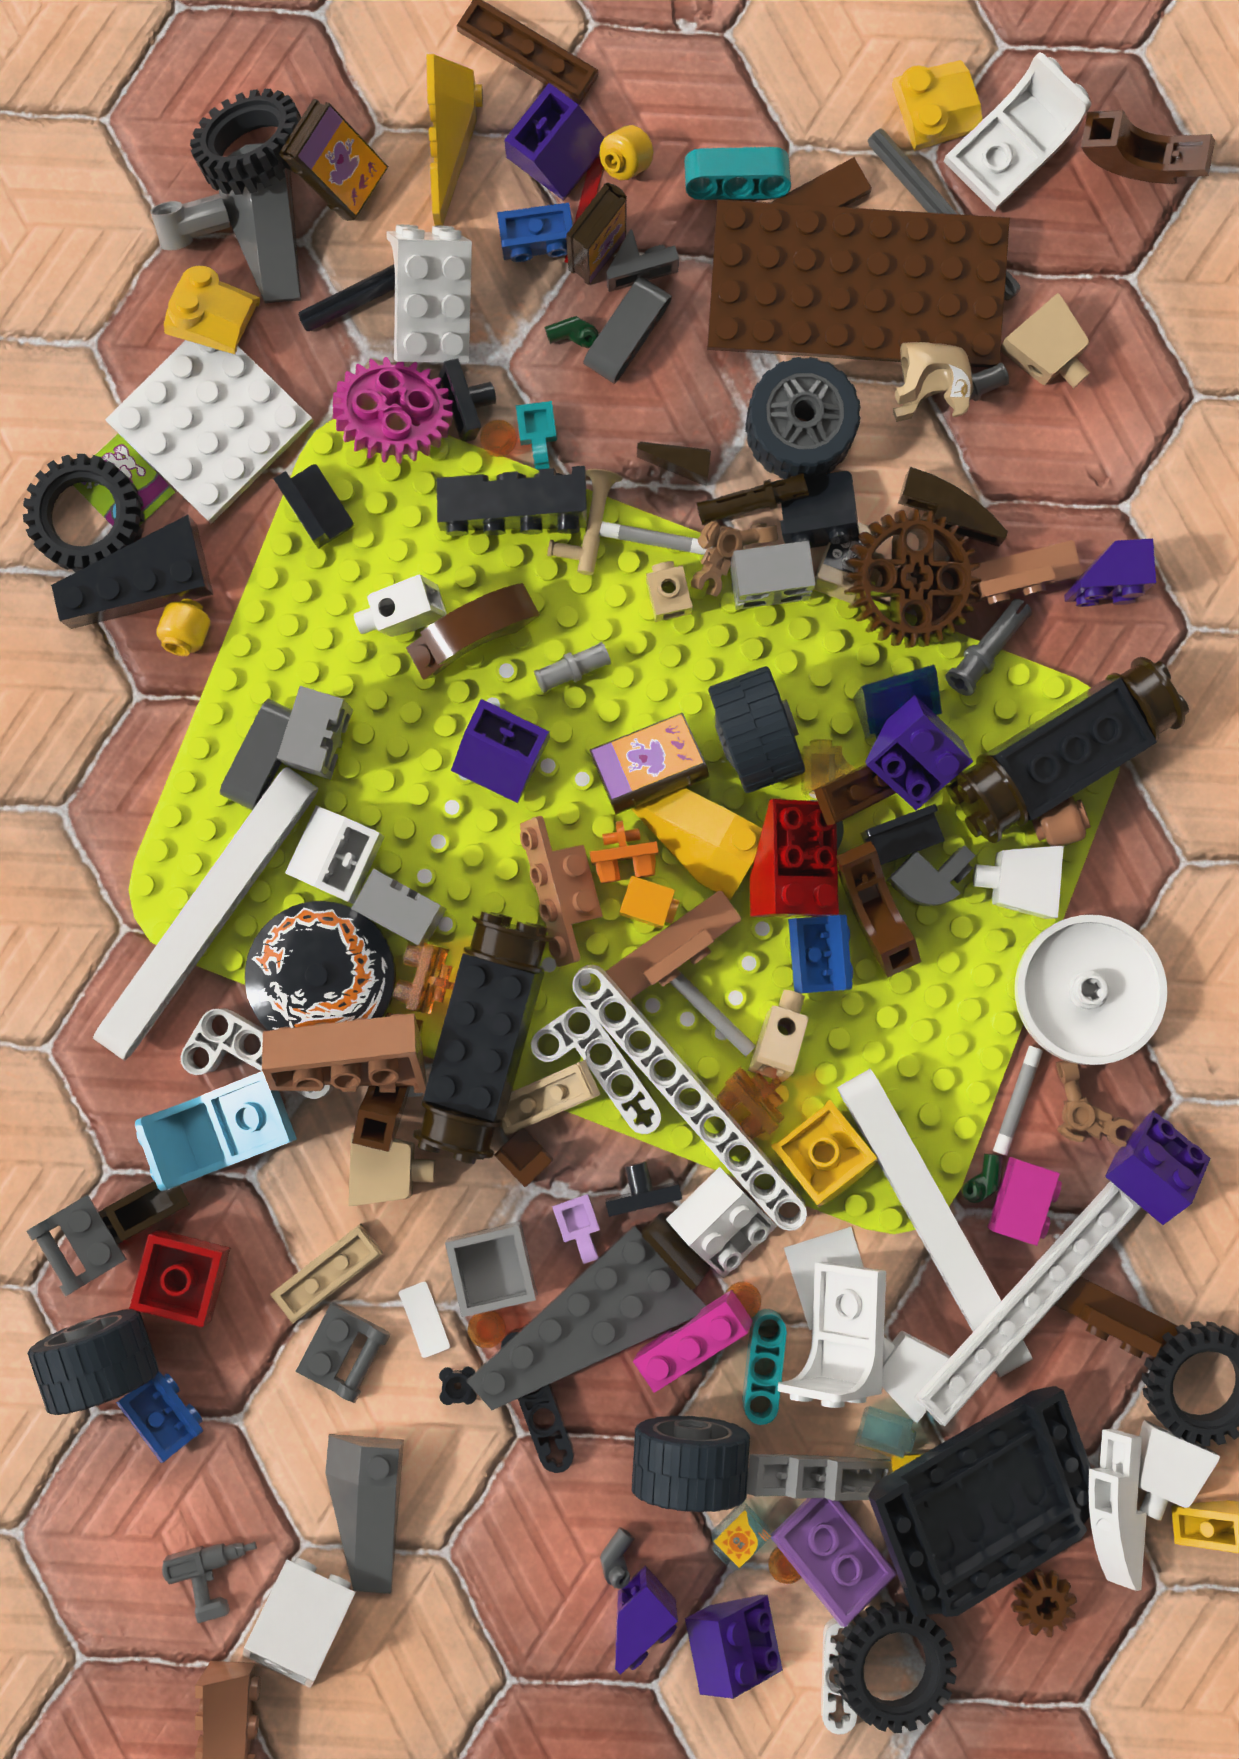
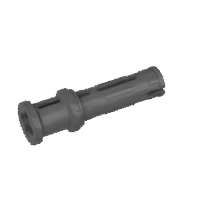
(980, 658)

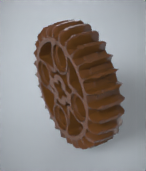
(920, 566)

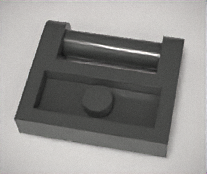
(88, 1238)
(331, 1347)

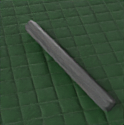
(920, 187)

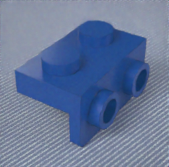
(534, 231)
(820, 954)
(161, 1416)

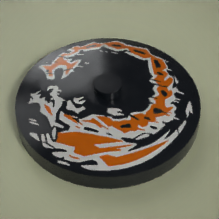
(319, 967)

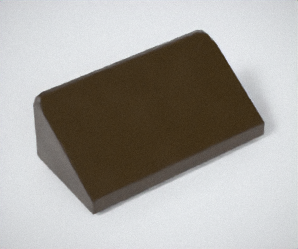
(675, 1251)

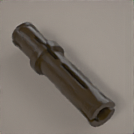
(753, 499)

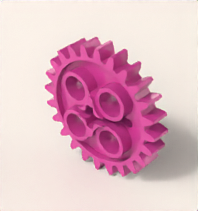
(392, 410)

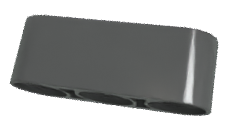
(627, 329)
(257, 757)

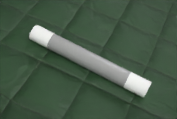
(651, 537)
(1018, 1100)

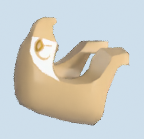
(931, 370)

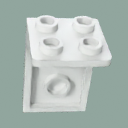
(1020, 133)
(431, 293)
(846, 1337)

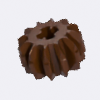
(1055, 1608)

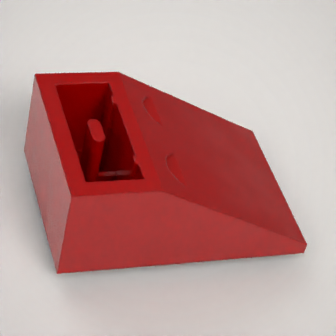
(795, 863)

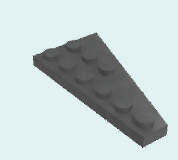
(604, 1310)

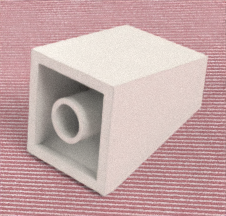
(299, 1621)

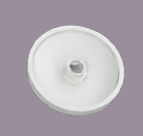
(1091, 990)

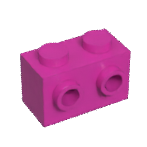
(1024, 1201)

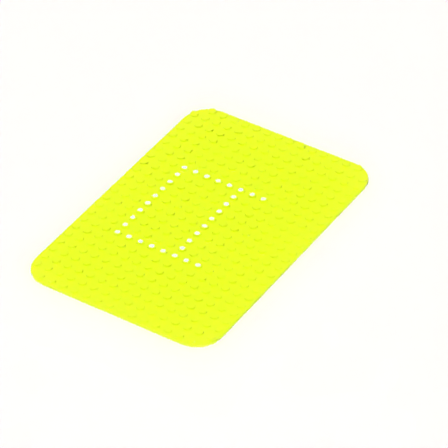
(927, 1033)

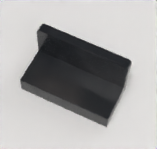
(315, 504)
(905, 834)

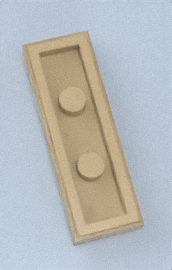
(549, 1096)
(326, 1273)

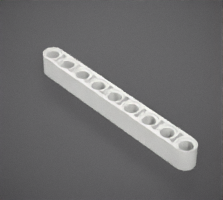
(205, 913)
(696, 1114)
(925, 1205)

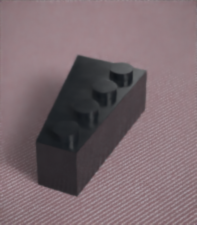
(513, 503)
(137, 578)

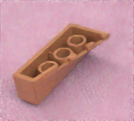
(346, 1055)
(227, 1710)

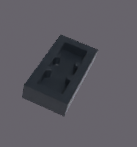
(465, 399)
(642, 1192)

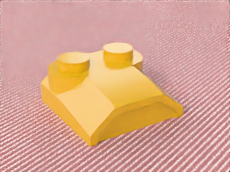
(937, 103)
(209, 310)
(825, 1154)

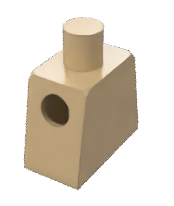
(1049, 344)
(778, 1053)
(386, 1175)

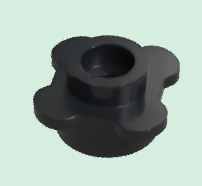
(450, 1393)

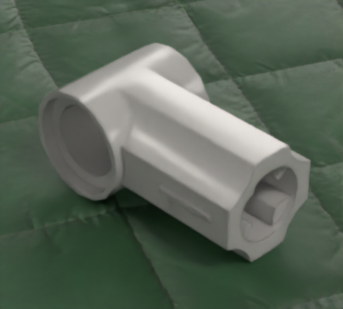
(180, 223)

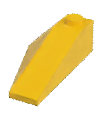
(452, 108)

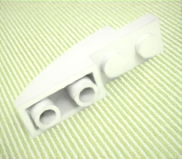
(1114, 1516)

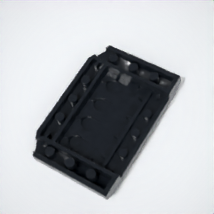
(986, 1504)

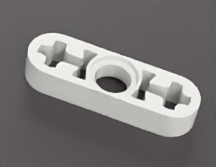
(828, 1703)

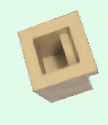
(673, 604)

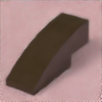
(934, 494)
(142, 1210)

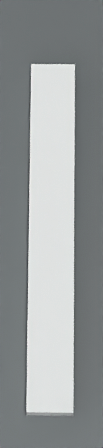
(1026, 1304)

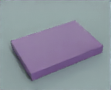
(833, 1557)

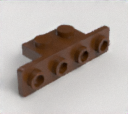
(1116, 1316)

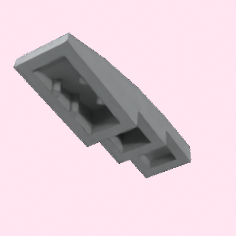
(814, 1476)

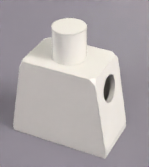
(415, 604)
(1024, 880)
(907, 1369)
(1171, 1469)

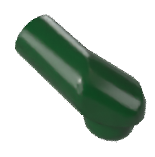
(573, 329)
(986, 1182)

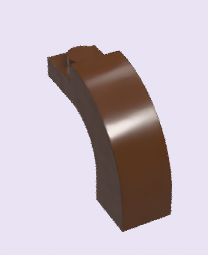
(1144, 156)
(470, 626)
(875, 909)
(380, 1114)

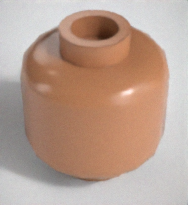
(1063, 823)

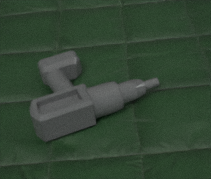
(198, 1566)

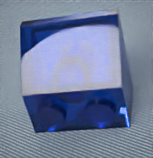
(883, 698)

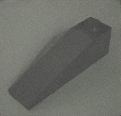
(267, 234)
(365, 1498)

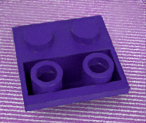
(554, 142)
(1117, 574)
(500, 751)
(917, 753)
(1159, 1168)
(643, 1616)
(733, 1646)

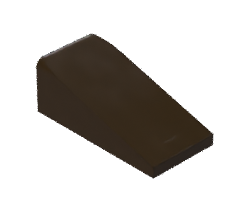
(681, 460)

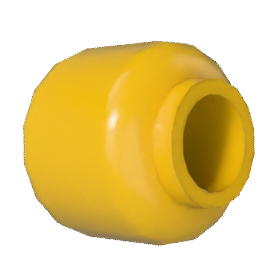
(626, 152)
(183, 627)

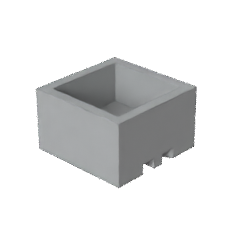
(772, 575)
(314, 732)
(398, 908)
(491, 1269)

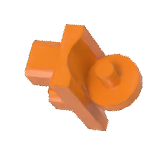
(641, 854)

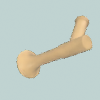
(587, 554)

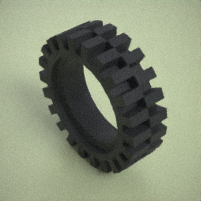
(233, 122)
(54, 483)
(1163, 1372)
(931, 1687)

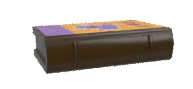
(333, 159)
(597, 232)
(649, 763)

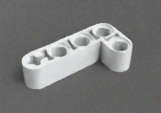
(230, 1042)
(603, 1073)

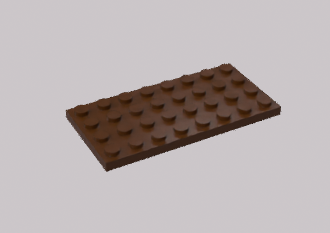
(855, 281)

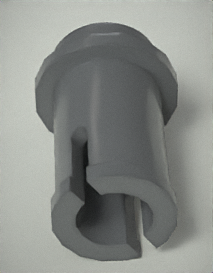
(989, 380)

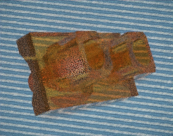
(429, 981)
(757, 1097)

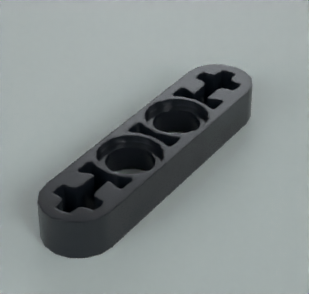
(545, 1399)

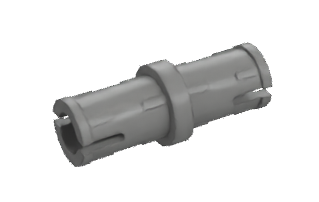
(572, 667)

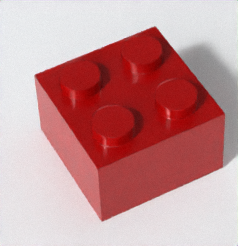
(179, 1278)

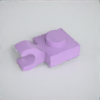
(577, 1221)

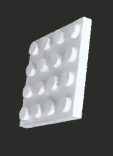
(209, 424)

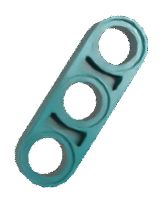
(737, 173)
(758, 1384)

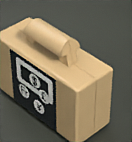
(833, 568)

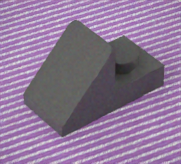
(630, 265)

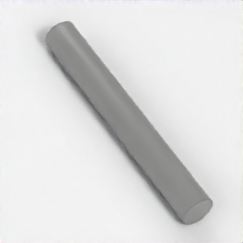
(713, 1014)

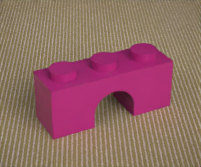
(701, 1338)

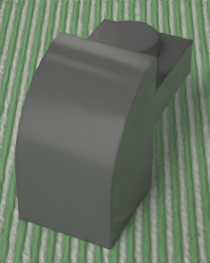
(927, 886)

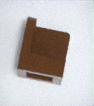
(523, 1157)

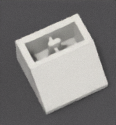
(335, 854)
(721, 1223)

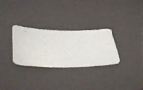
(424, 1319)

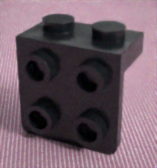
(824, 515)

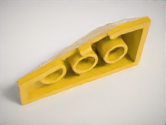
(703, 837)

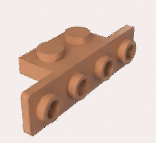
(1020, 572)
(562, 886)
(676, 944)

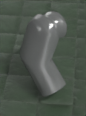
(613, 1559)

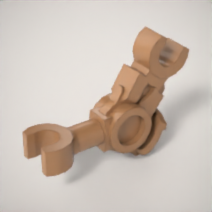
(720, 546)
(1081, 1115)

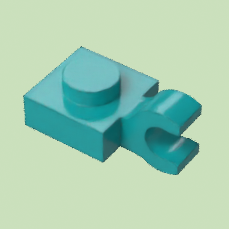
(536, 428)

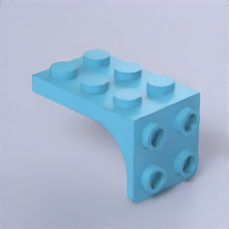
(213, 1131)

